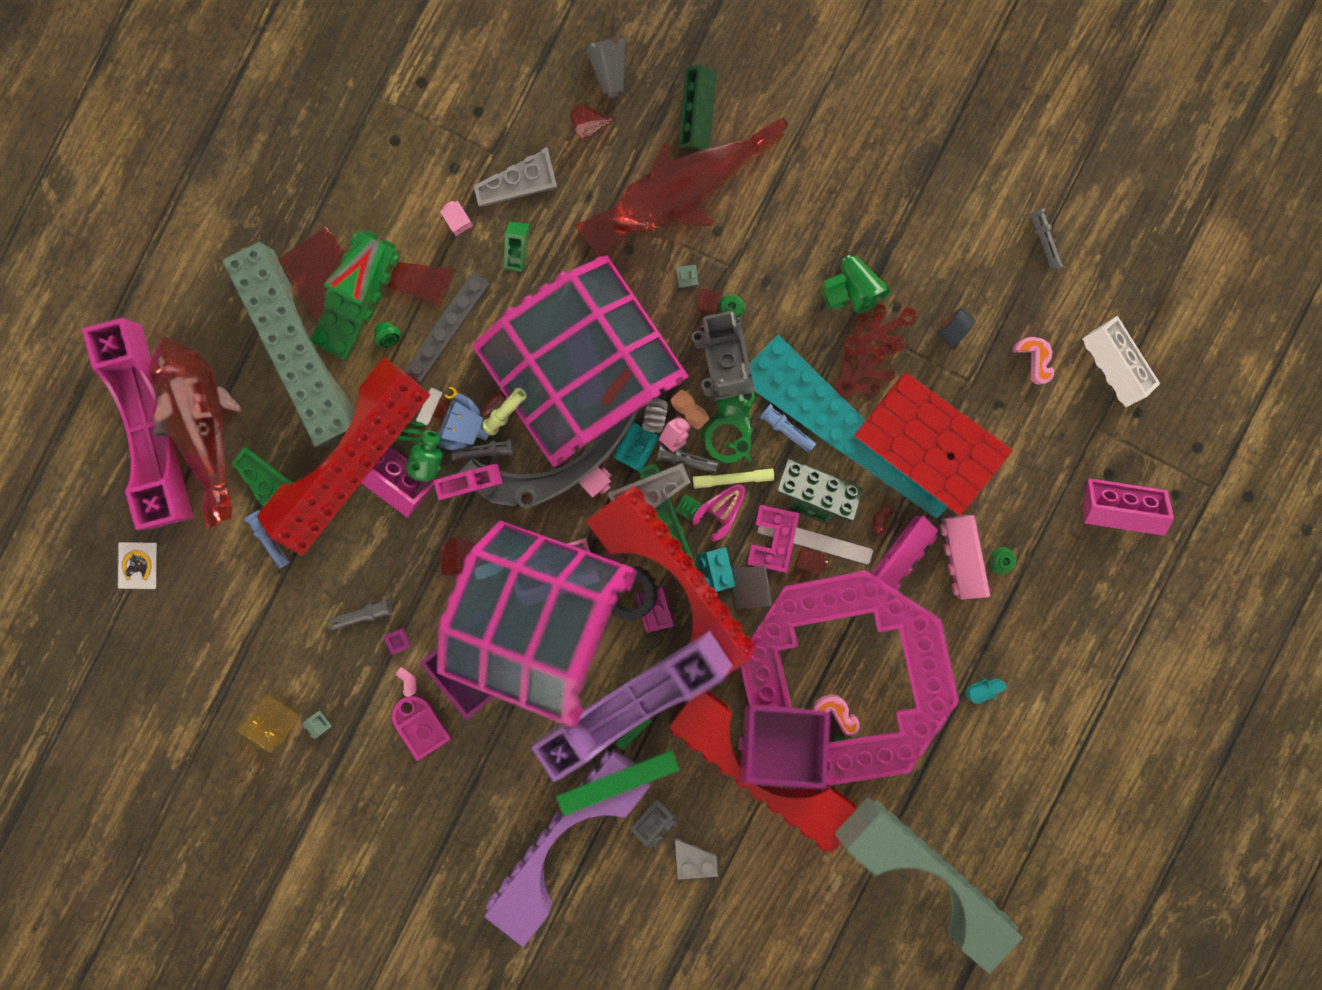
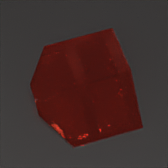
(454, 554)

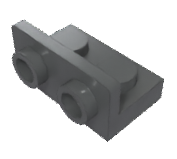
(654, 824)

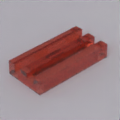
(616, 386)

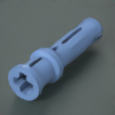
(780, 423)
(270, 544)

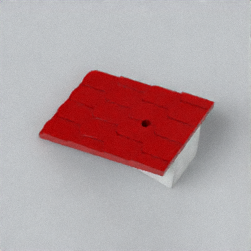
(933, 443)

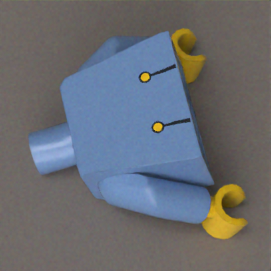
(461, 423)

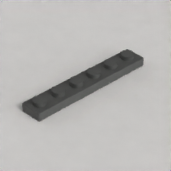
(447, 327)

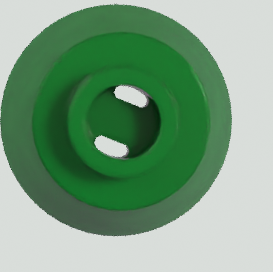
(732, 300)
(386, 335)
(997, 559)

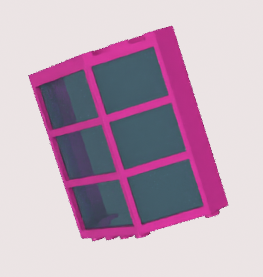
(570, 350)
(528, 619)

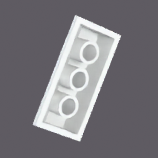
(1121, 362)

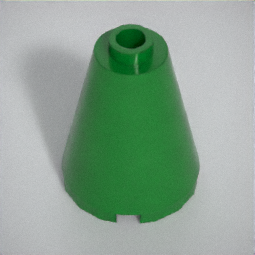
(862, 284)

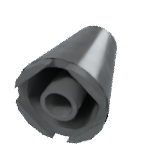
(609, 65)

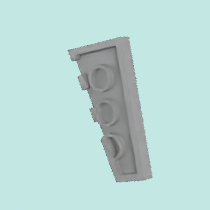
(519, 180)
(658, 486)

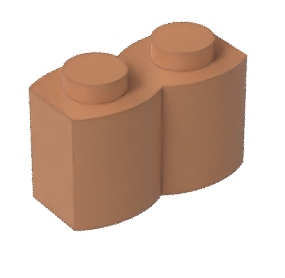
(685, 405)

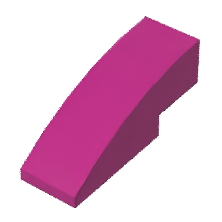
(468, 481)

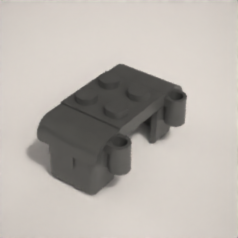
(725, 356)

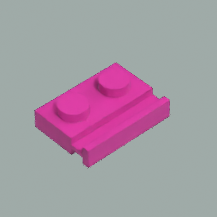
(661, 615)

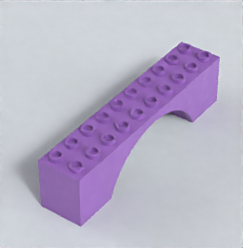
(659, 687)
(523, 898)

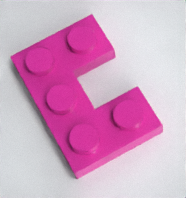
(780, 552)

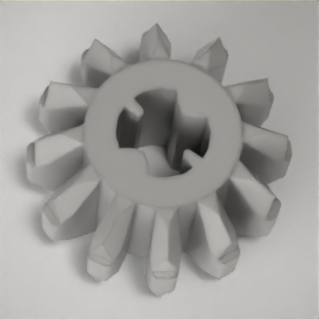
(655, 415)

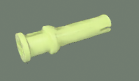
(500, 416)

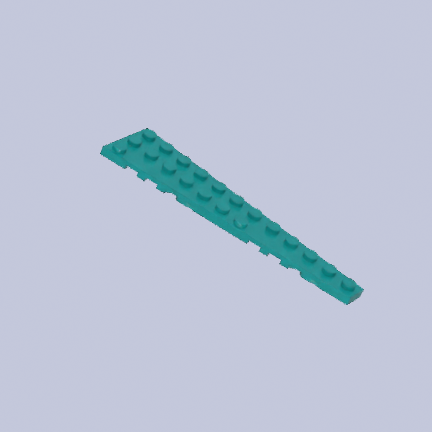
(804, 395)

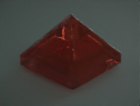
(441, 409)

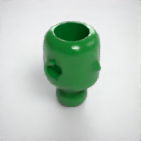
(425, 458)

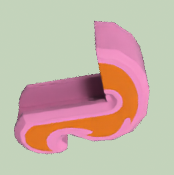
(1040, 356)
(840, 710)

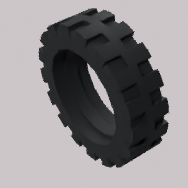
(649, 602)

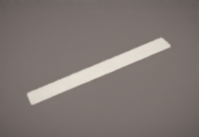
(826, 544)

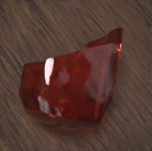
(588, 121)

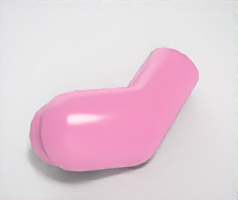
(410, 684)

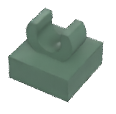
(687, 276)
(317, 724)

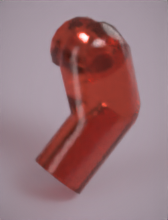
(878, 520)

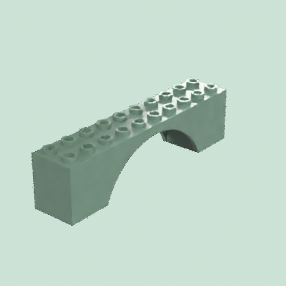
(273, 311)
(886, 844)

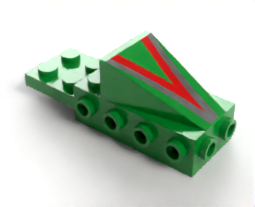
(354, 292)

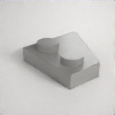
(694, 862)

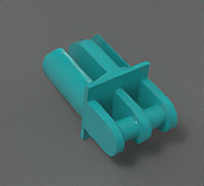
(985, 690)

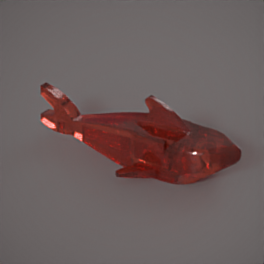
(685, 183)
(194, 419)

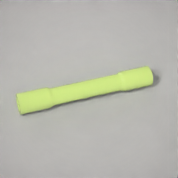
(755, 476)

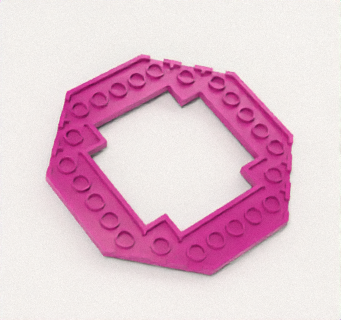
(924, 653)

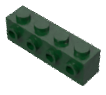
(697, 109)

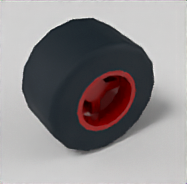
(956, 327)

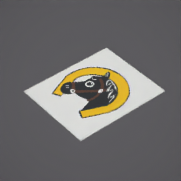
(137, 565)

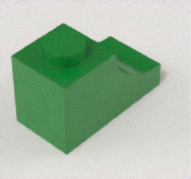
(516, 246)
(835, 292)

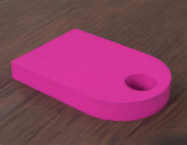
(420, 728)

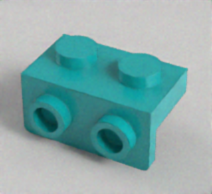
(636, 447)
(716, 569)

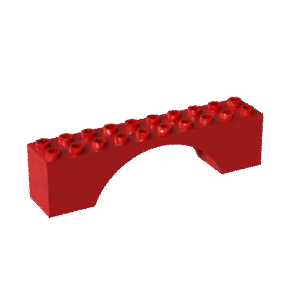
(383, 410)
(633, 527)
(815, 811)

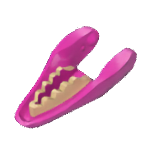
(724, 508)

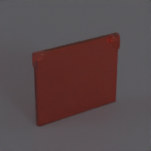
(311, 266)

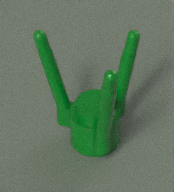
(742, 445)

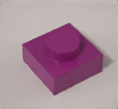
(397, 641)

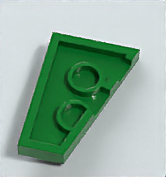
(259, 475)

